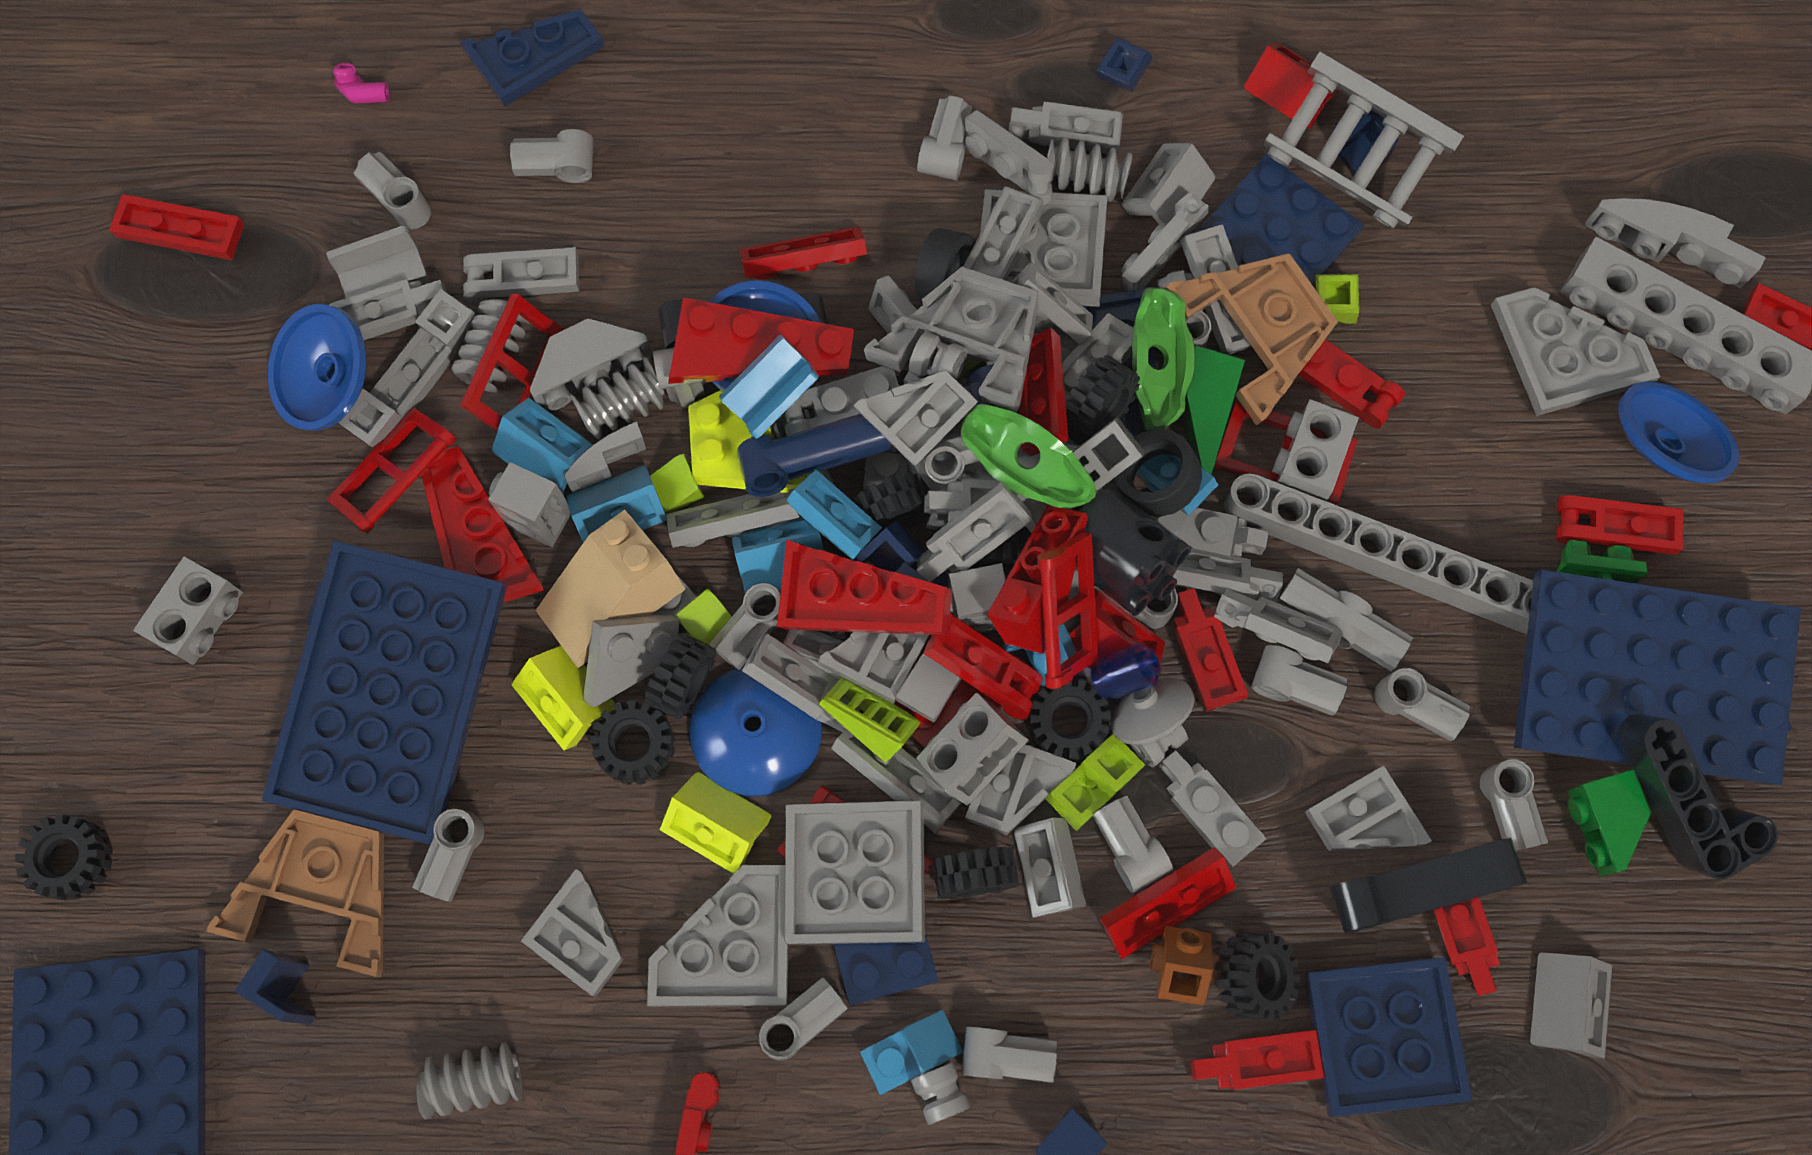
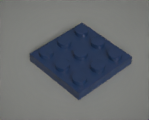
(1281, 215)
(1388, 1037)

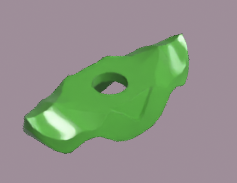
(1163, 325)
(995, 440)

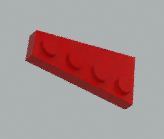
(724, 340)
(853, 596)

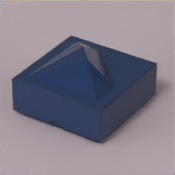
(1124, 64)

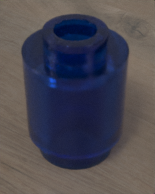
(1126, 671)

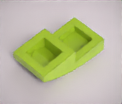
(1095, 782)

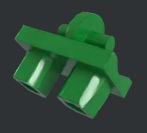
(1615, 563)

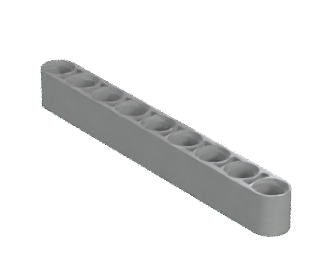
(1390, 544)

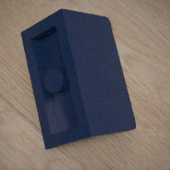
(271, 983)

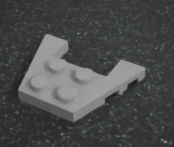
(976, 312)

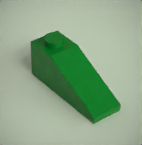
(1210, 402)

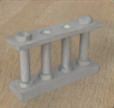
(1398, 119)

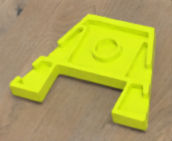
(715, 441)

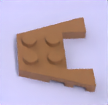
(1275, 313)
(321, 868)

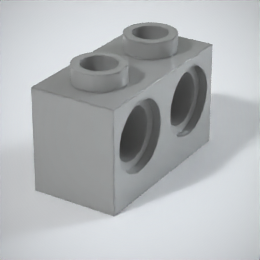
(1320, 455)
(529, 504)
(974, 594)
(180, 604)
(976, 752)

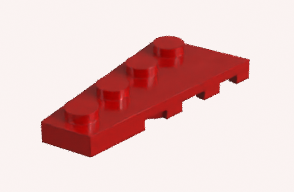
(471, 530)

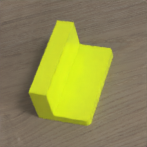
(555, 694)
(714, 822)

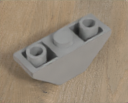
(584, 356)

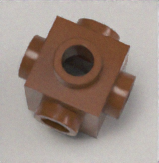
(1184, 965)

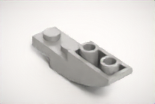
(1662, 227)

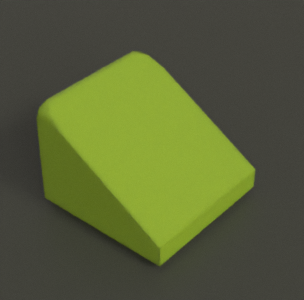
(1340, 295)
(676, 485)
(704, 617)

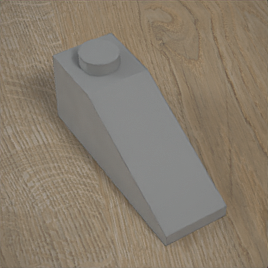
(1102, 456)

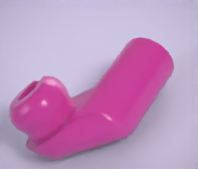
(356, 89)

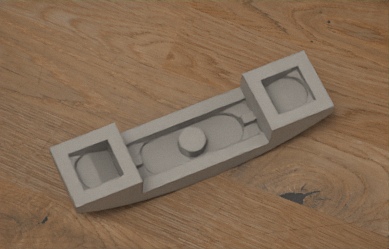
(413, 372)

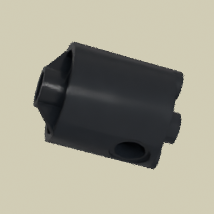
(1131, 551)

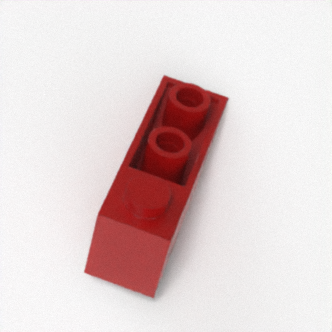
(1019, 605)

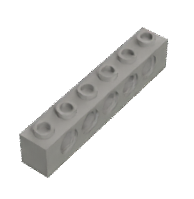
(1710, 320)

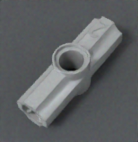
(1351, 614)

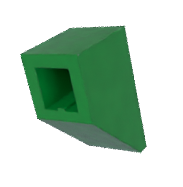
(1611, 818)

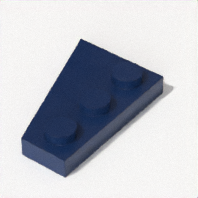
(530, 57)

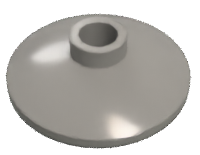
(1152, 712)

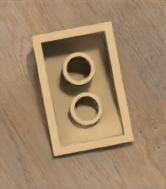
(608, 578)

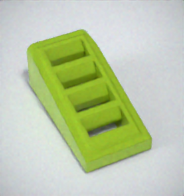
(884, 733)

